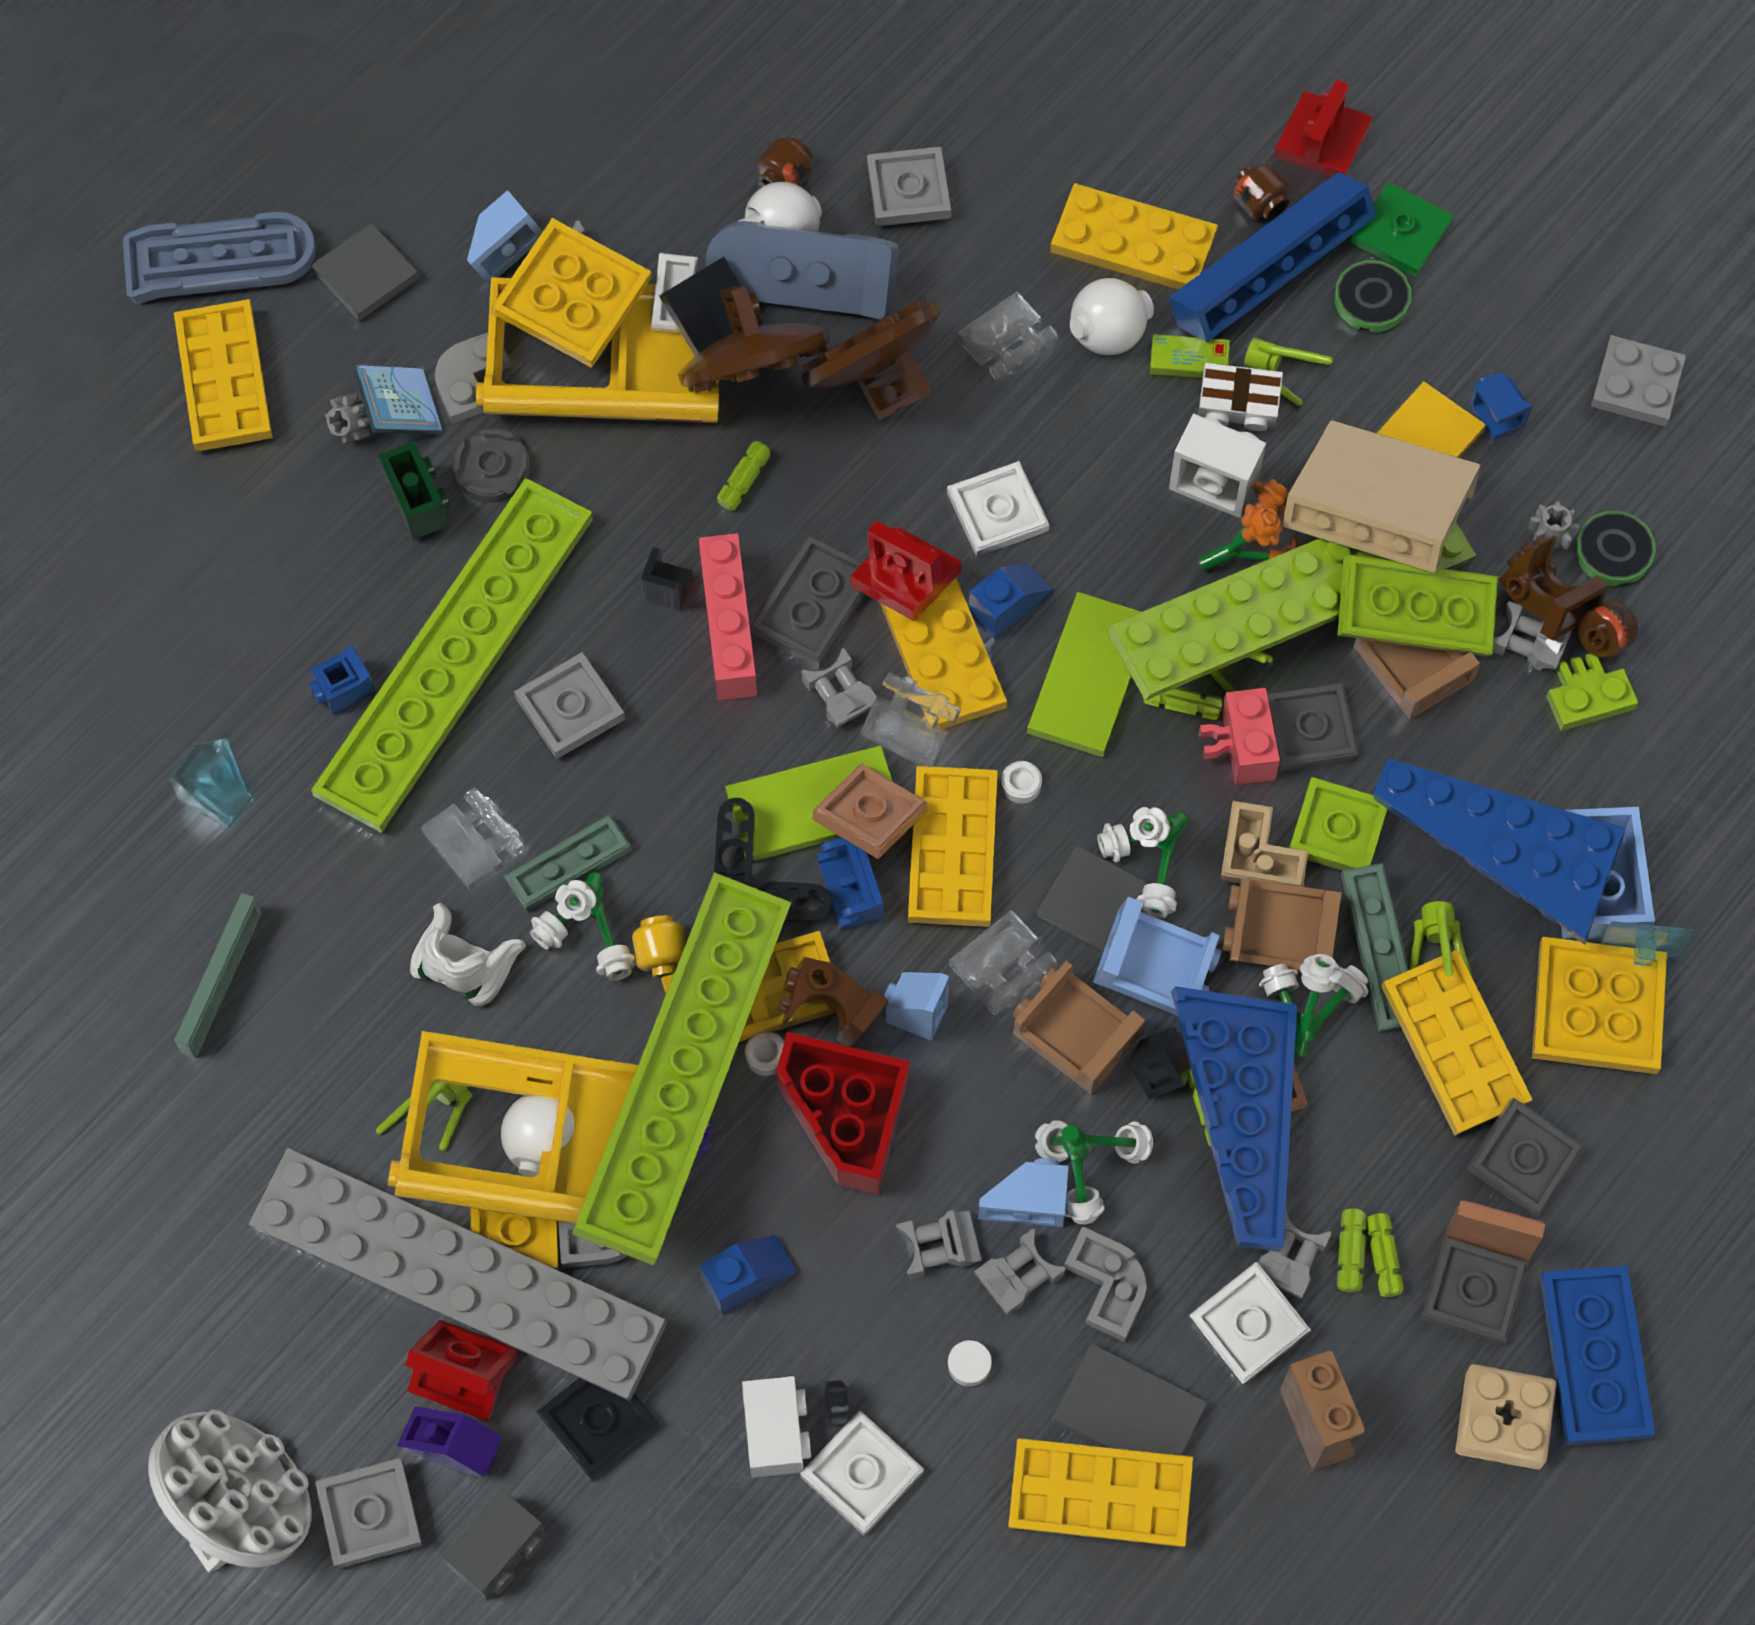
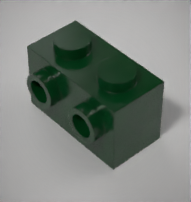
(414, 491)

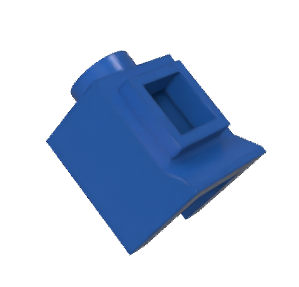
(1499, 404)
(347, 691)

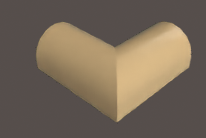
(1248, 850)

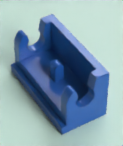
(850, 883)

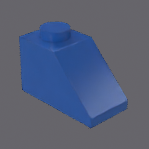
(1007, 597)
(745, 1271)

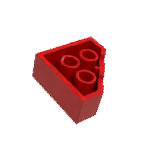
(845, 1105)

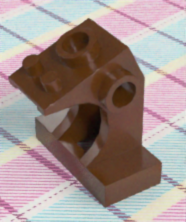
(1547, 596)
(826, 983)

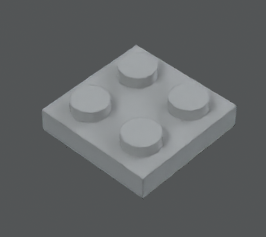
(908, 186)
(1638, 380)
(569, 705)
(368, 1513)

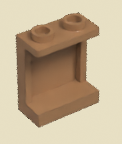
(1417, 675)
(1280, 923)
(1076, 1027)
(1321, 1409)

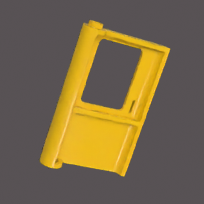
(641, 377)
(585, 1085)

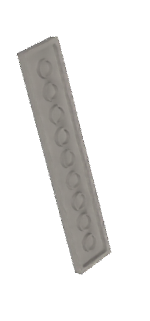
(459, 1274)

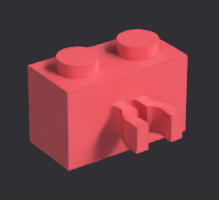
(1246, 736)

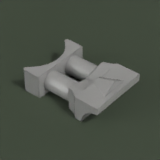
(1542, 652)
(845, 705)
(959, 1242)
(1290, 1274)
(1006, 1286)

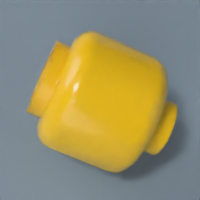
(659, 945)

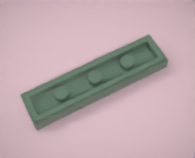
(1375, 935)
(218, 975)

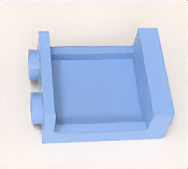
(1152, 957)

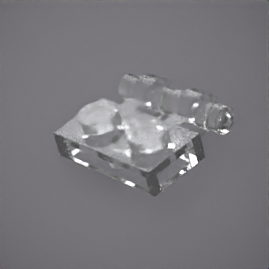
(999, 329)
(904, 731)
(462, 845)
(995, 952)

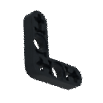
(744, 873)

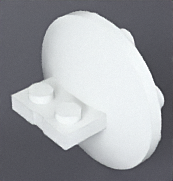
(229, 1490)

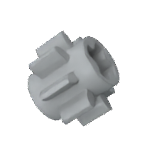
(348, 418)
(1554, 521)

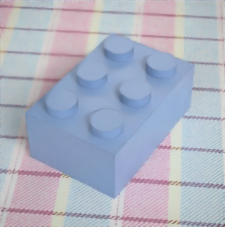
(1628, 888)

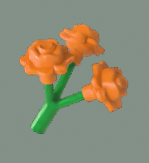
(1259, 524)

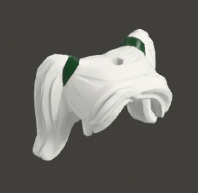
(462, 965)

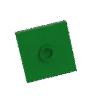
(1403, 229)

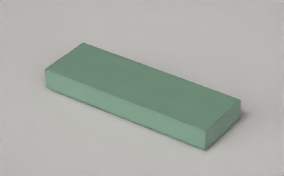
(568, 861)

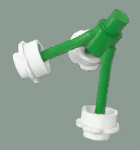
(1152, 830)
(580, 901)
(1319, 974)
(1061, 1140)

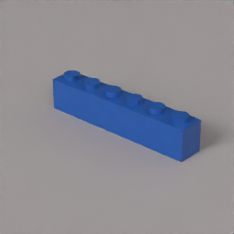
(1272, 256)

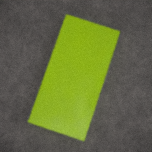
(1416, 606)
(1083, 680)
(787, 800)

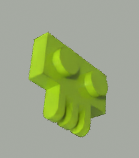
(1589, 693)

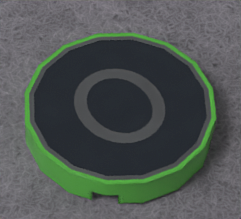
(1372, 296)
(1615, 547)

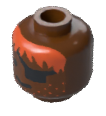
(785, 162)
(1261, 192)
(1608, 629)

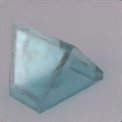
(211, 782)

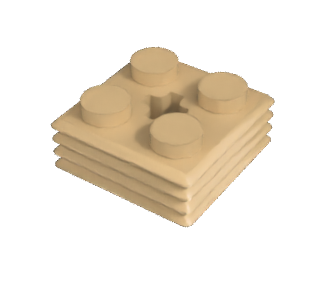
(1483, 1432)

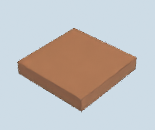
(869, 811)
(1495, 1230)

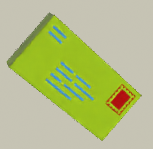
(1186, 355)

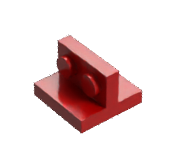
(1324, 132)
(903, 570)
(459, 1369)

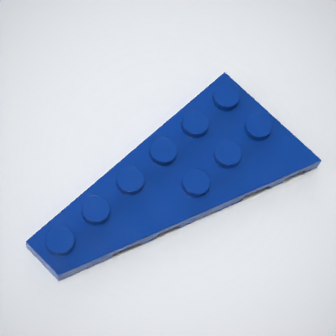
(1524, 846)
(1244, 1084)

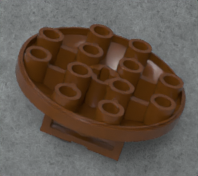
(750, 345)
(880, 360)

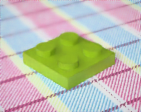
(1338, 825)

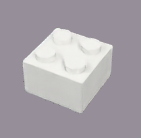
(1217, 465)

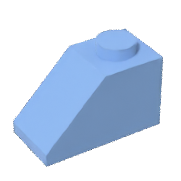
(501, 237)
(918, 1002)
(1029, 1195)

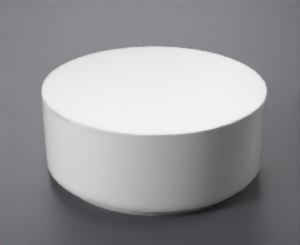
(1021, 782)
(764, 1052)
(969, 1363)

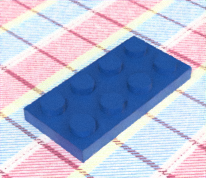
(1597, 1355)

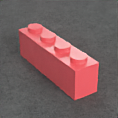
(728, 617)

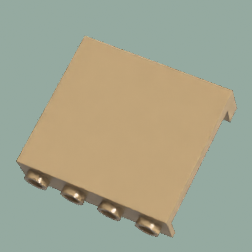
(1380, 495)

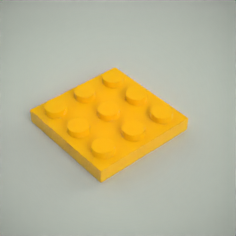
(571, 292)
(1598, 1006)

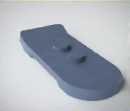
(216, 255)
(810, 267)

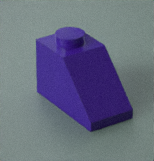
(450, 1440)

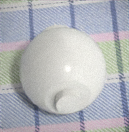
(785, 207)
(1110, 316)
(530, 1130)

